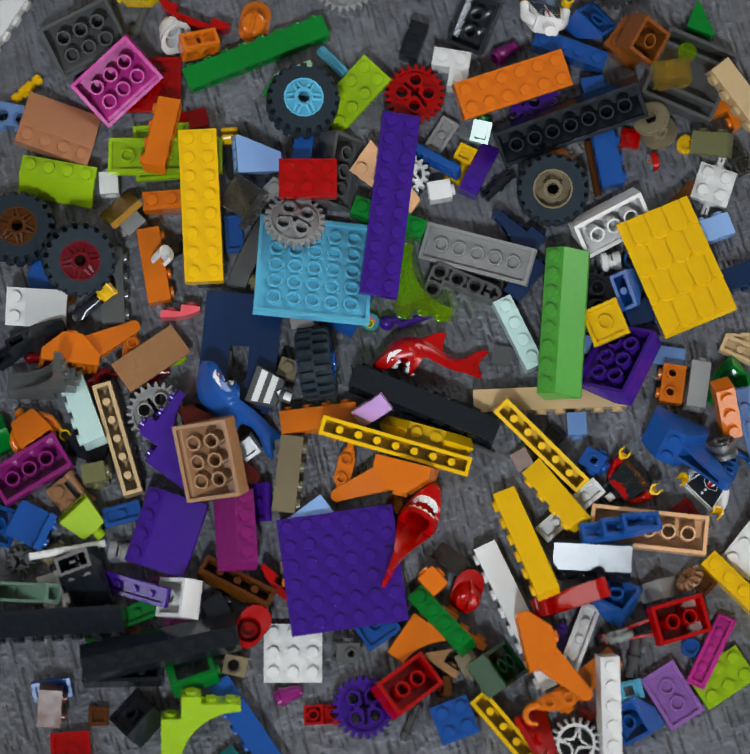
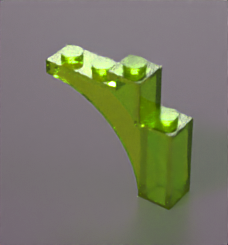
(412, 296)

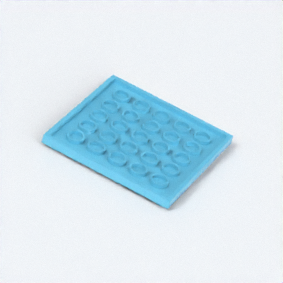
(313, 281)

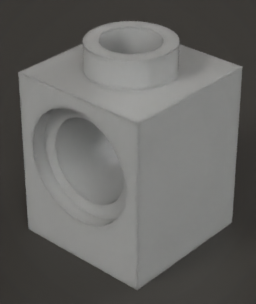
(250, 446)

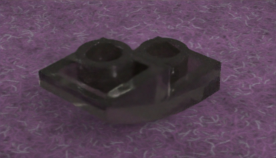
(740, 159)

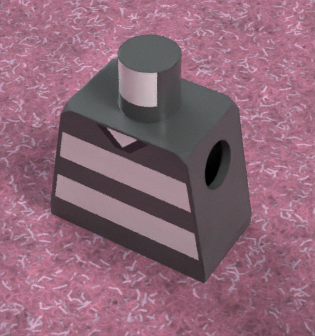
(267, 389)

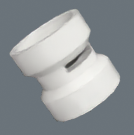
(610, 261)

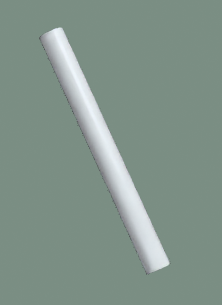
(63, 550)

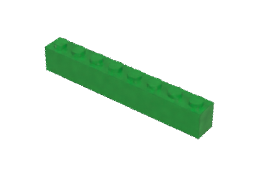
(256, 53)

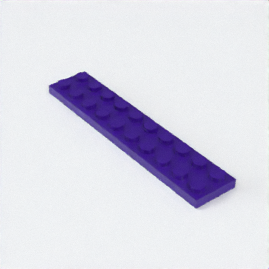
(389, 205)

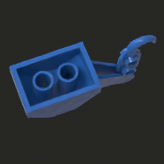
(682, 443)

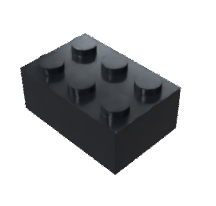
(475, 24)

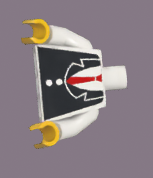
(545, 18)
(704, 491)

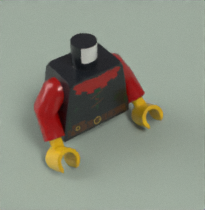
(627, 482)

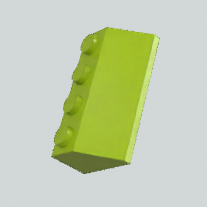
(58, 181)

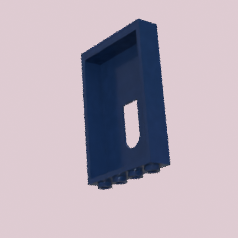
(232, 322)

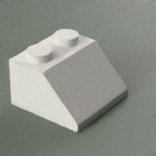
(184, 598)

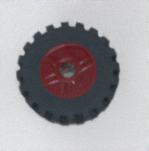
(65, 246)

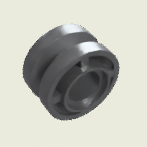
(723, 448)

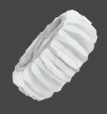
(558, 739)

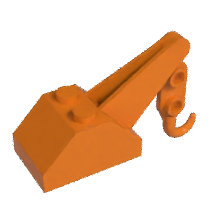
(86, 351)
(386, 475)
(541, 654)

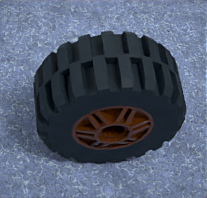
(36, 223)

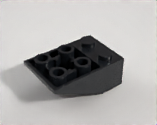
(84, 577)

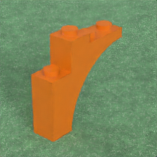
(420, 633)

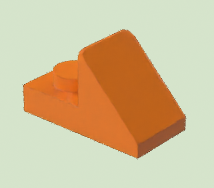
(730, 120)

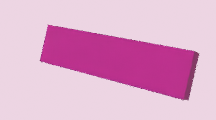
(711, 651)

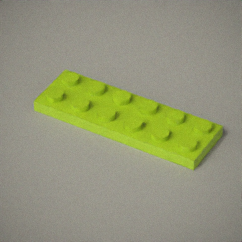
(126, 152)

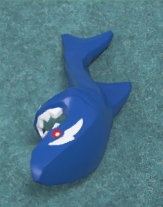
(223, 400)

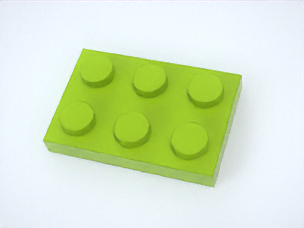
(727, 678)

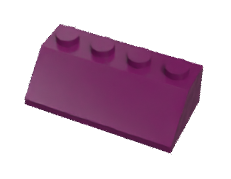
(33, 469)
(236, 533)

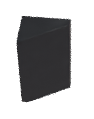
(93, 455)

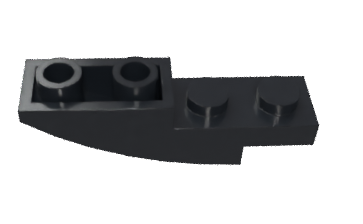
(29, 339)

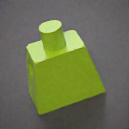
(83, 518)

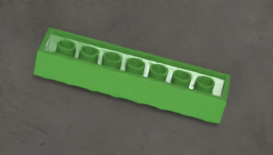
(563, 323)

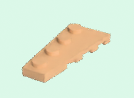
(365, 167)

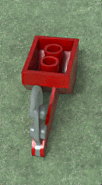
(668, 621)

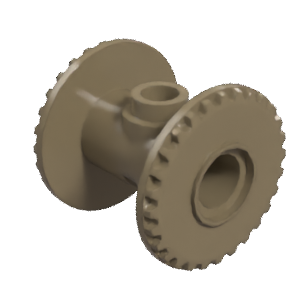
(658, 129)

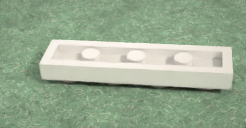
(585, 496)
(581, 635)

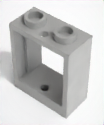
(696, 386)

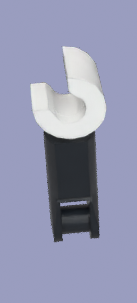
(168, 253)

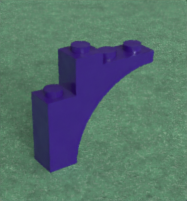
(159, 432)

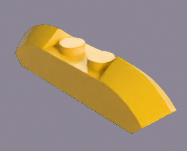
(427, 435)

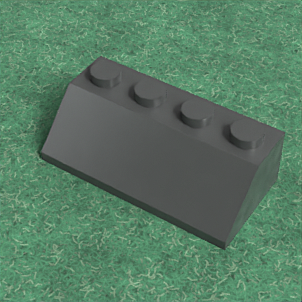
(346, 150)

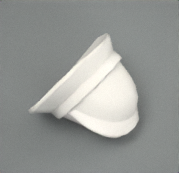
(169, 34)

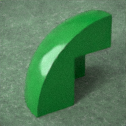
(736, 373)

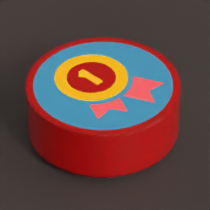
(653, 161)

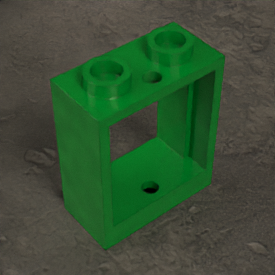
(197, 681)

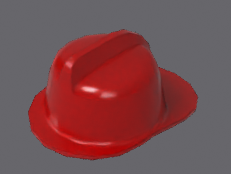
(467, 591)
(253, 625)

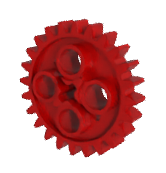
(427, 84)

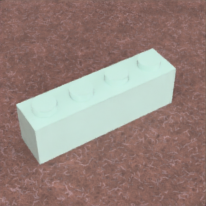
(517, 333)
(85, 416)

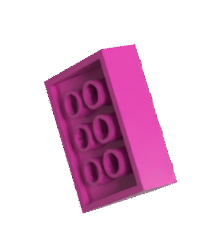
(117, 81)

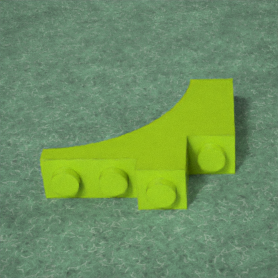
(195, 711)

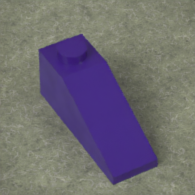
(478, 171)

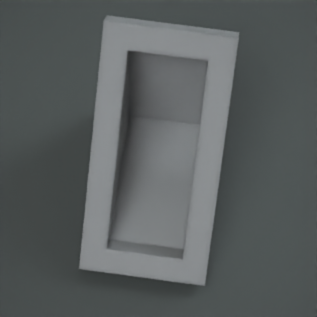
(658, 590)

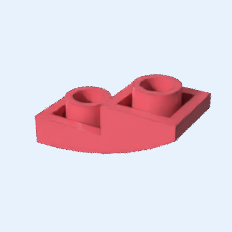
(187, 311)

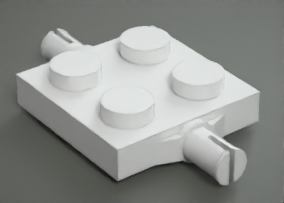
(713, 186)

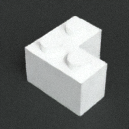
(452, 62)

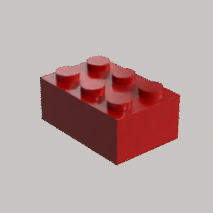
(308, 179)
(406, 685)

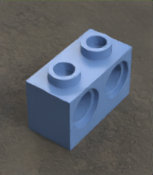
(15, 112)

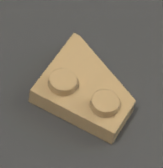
(736, 345)

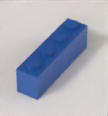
(574, 52)

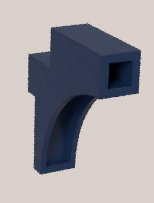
(532, 238)

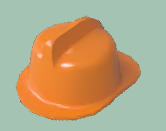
(254, 21)

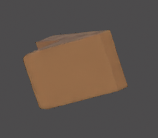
(437, 659)

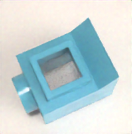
(631, 689)

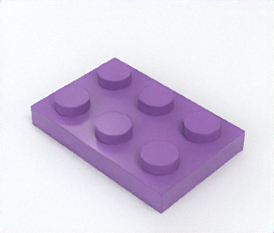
(671, 695)

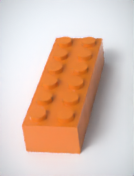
(512, 85)

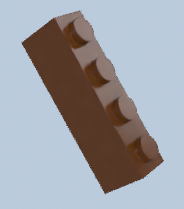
(236, 584)

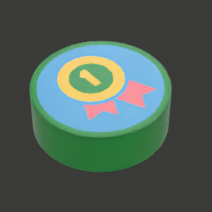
(373, 323)

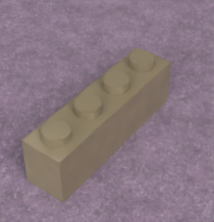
(288, 474)

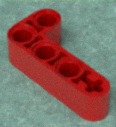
(571, 598)

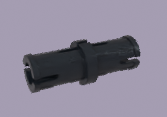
(497, 185)

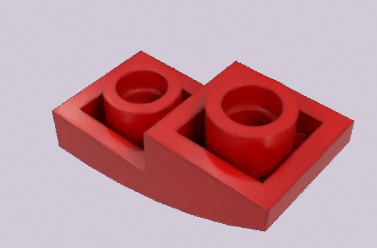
(319, 714)

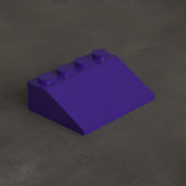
(620, 366)
(166, 533)

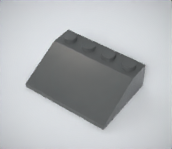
(81, 37)

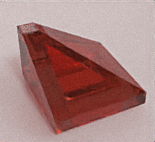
(586, 714)

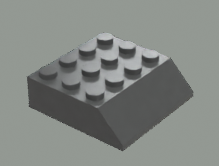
(699, 99)

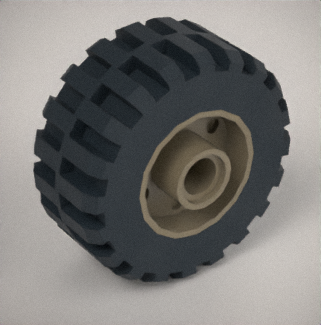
(552, 171)

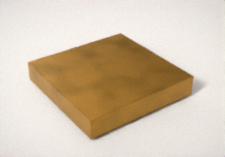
(120, 209)

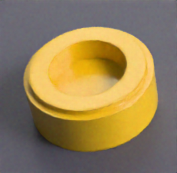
(683, 144)

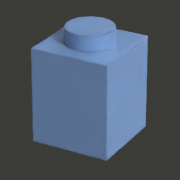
(576, 425)

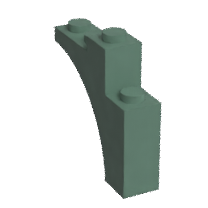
(29, 593)

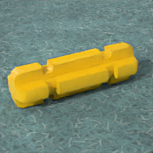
(24, 90)

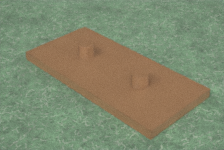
(150, 358)

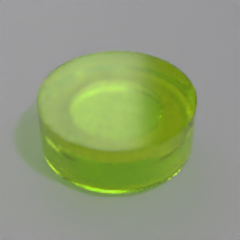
(687, 50)

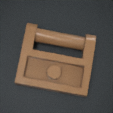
(61, 494)

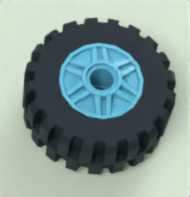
(305, 117)

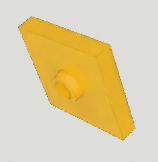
(606, 322)

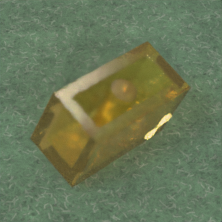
(671, 74)

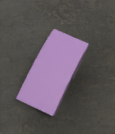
(371, 410)

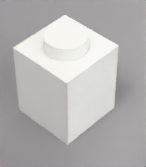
(109, 185)
(440, 191)

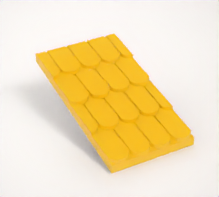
(676, 267)

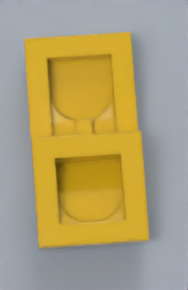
(463, 156)

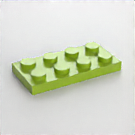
(358, 91)

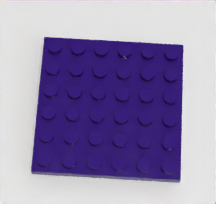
(337, 570)

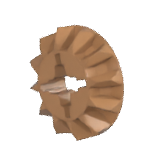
(689, 578)

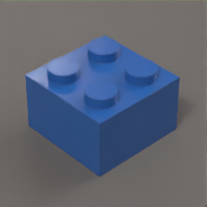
(454, 720)

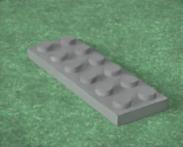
(477, 254)

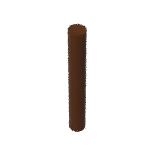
(592, 168)

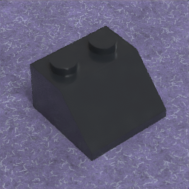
(137, 719)

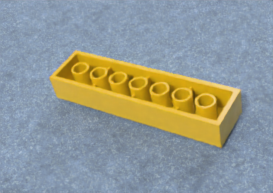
(201, 206)

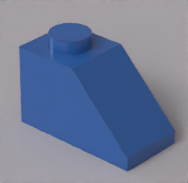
(627, 288)

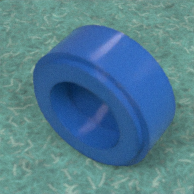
(690, 647)

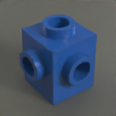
(591, 456)

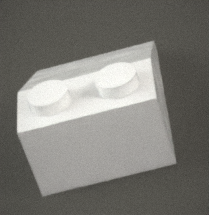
(34, 306)

